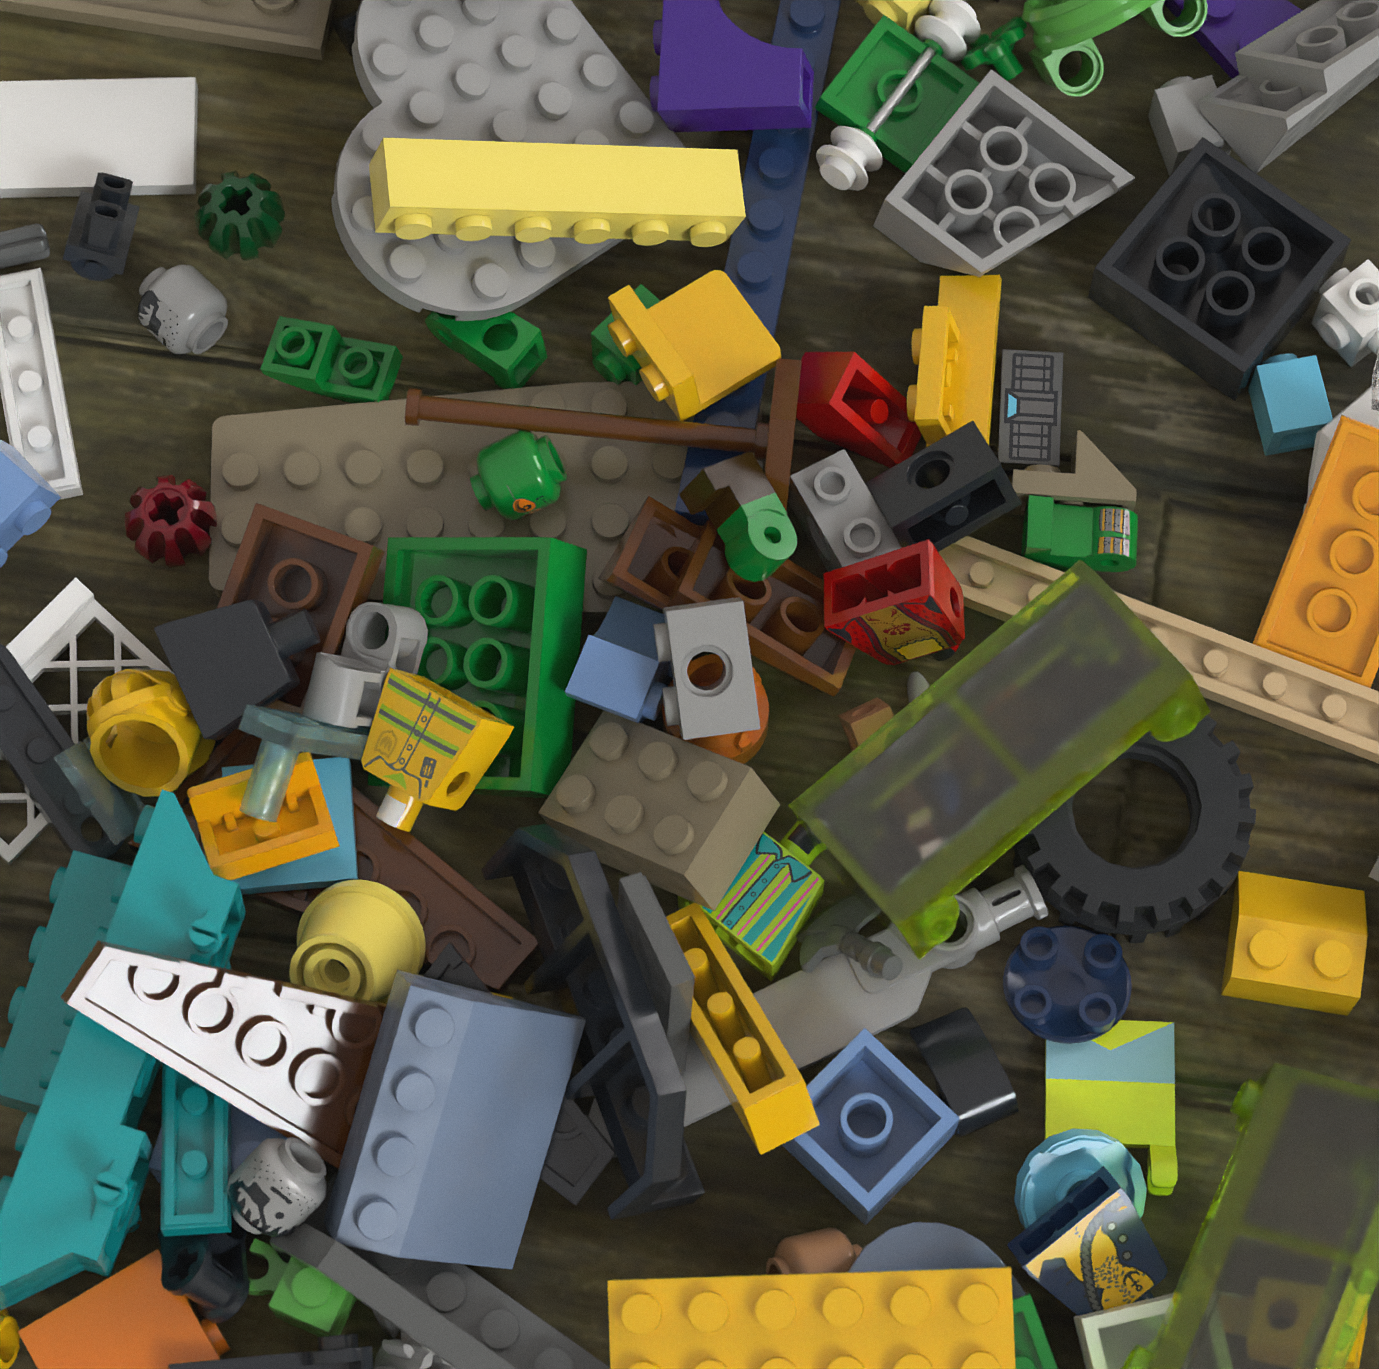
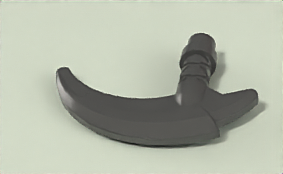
(835, 933)

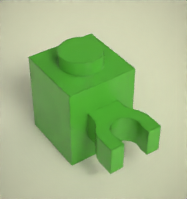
(301, 1294)

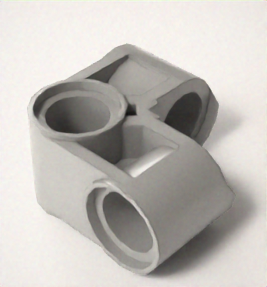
(349, 686)

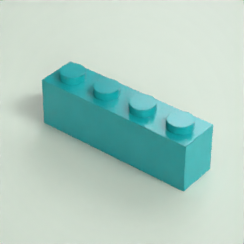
(57, 952)

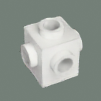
(1350, 312)

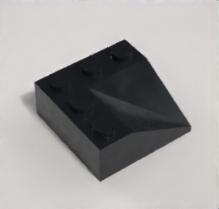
(1218, 268)

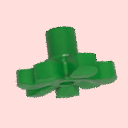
(997, 49)

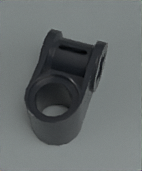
(207, 1270)

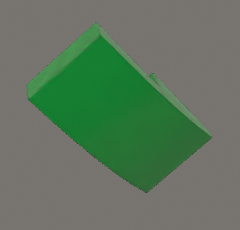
(330, 365)

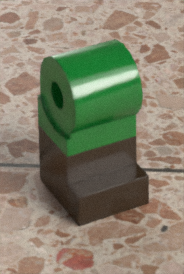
(744, 514)

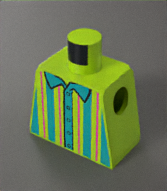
(768, 901)

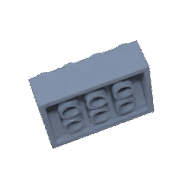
(452, 1124)

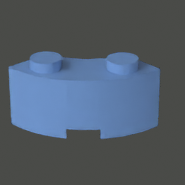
(621, 665)

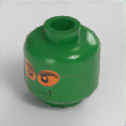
(518, 475)

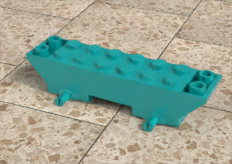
(84, 1149)

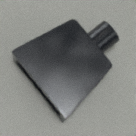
(234, 660)

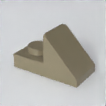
(1090, 484)

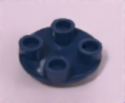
(1067, 983)

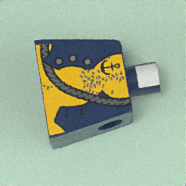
(1091, 1249)

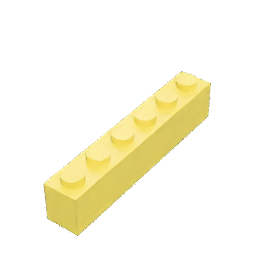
(555, 191)

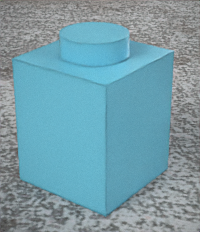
(1289, 402)

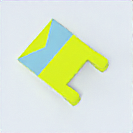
(1120, 1088)

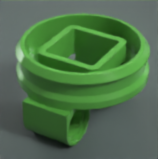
(1072, 24)

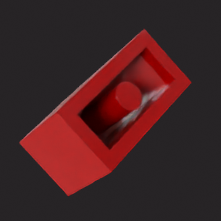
(855, 407)

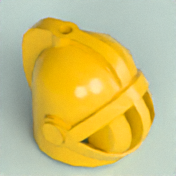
(144, 732)

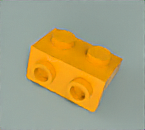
(244, 844)

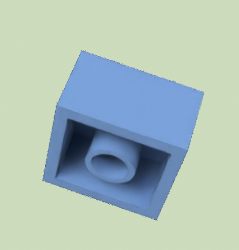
(872, 1128)

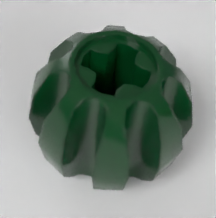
(239, 215)

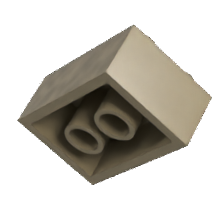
(661, 808)

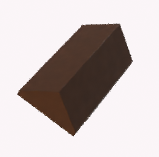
(679, 563)

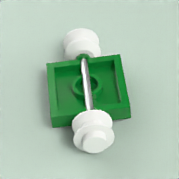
(896, 93)

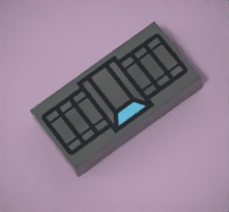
(1029, 409)

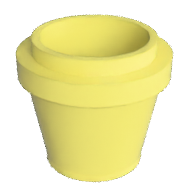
(365, 930)

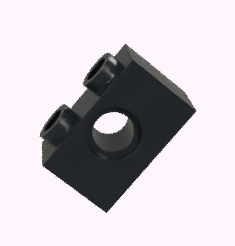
(944, 490)

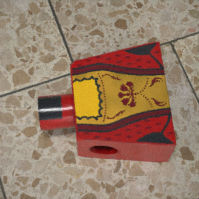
(897, 605)

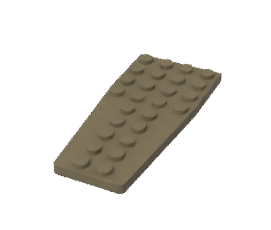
(383, 479)

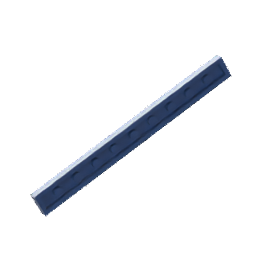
(765, 238)

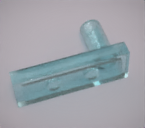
(282, 738)

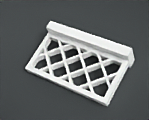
(36, 653)

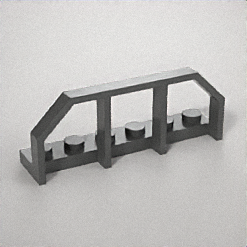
(435, 1304)

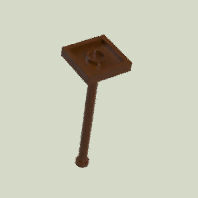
(768, 442)

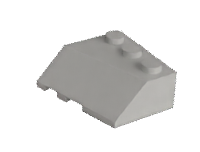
(995, 183)

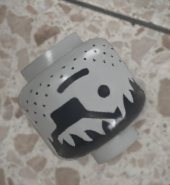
(182, 309)
(277, 1187)

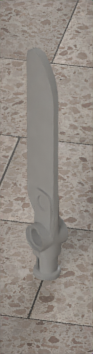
(832, 1004)

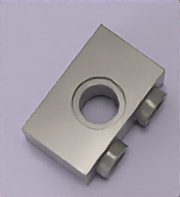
(839, 513)
(729, 702)

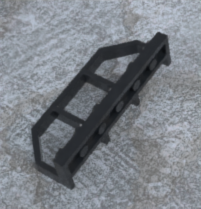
(623, 1039)

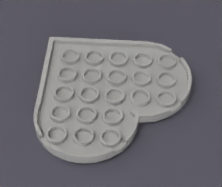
(479, 76)

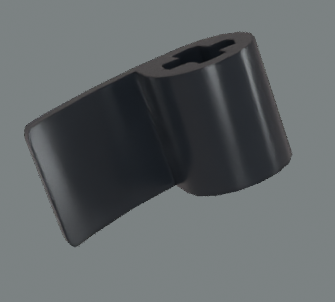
(965, 1070)

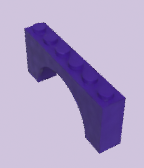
(722, 76)

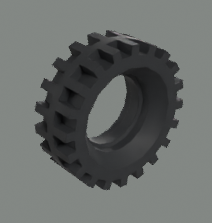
(1161, 894)

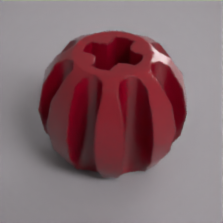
(167, 500)

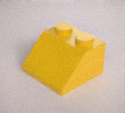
(1296, 943)

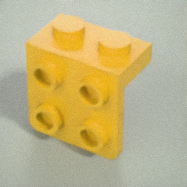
(693, 342)

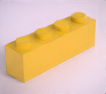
(740, 1039)

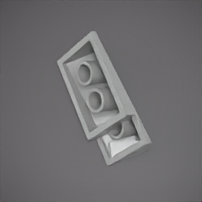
(1295, 78)

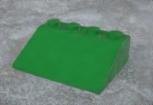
(501, 637)

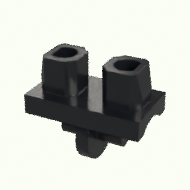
(102, 229)

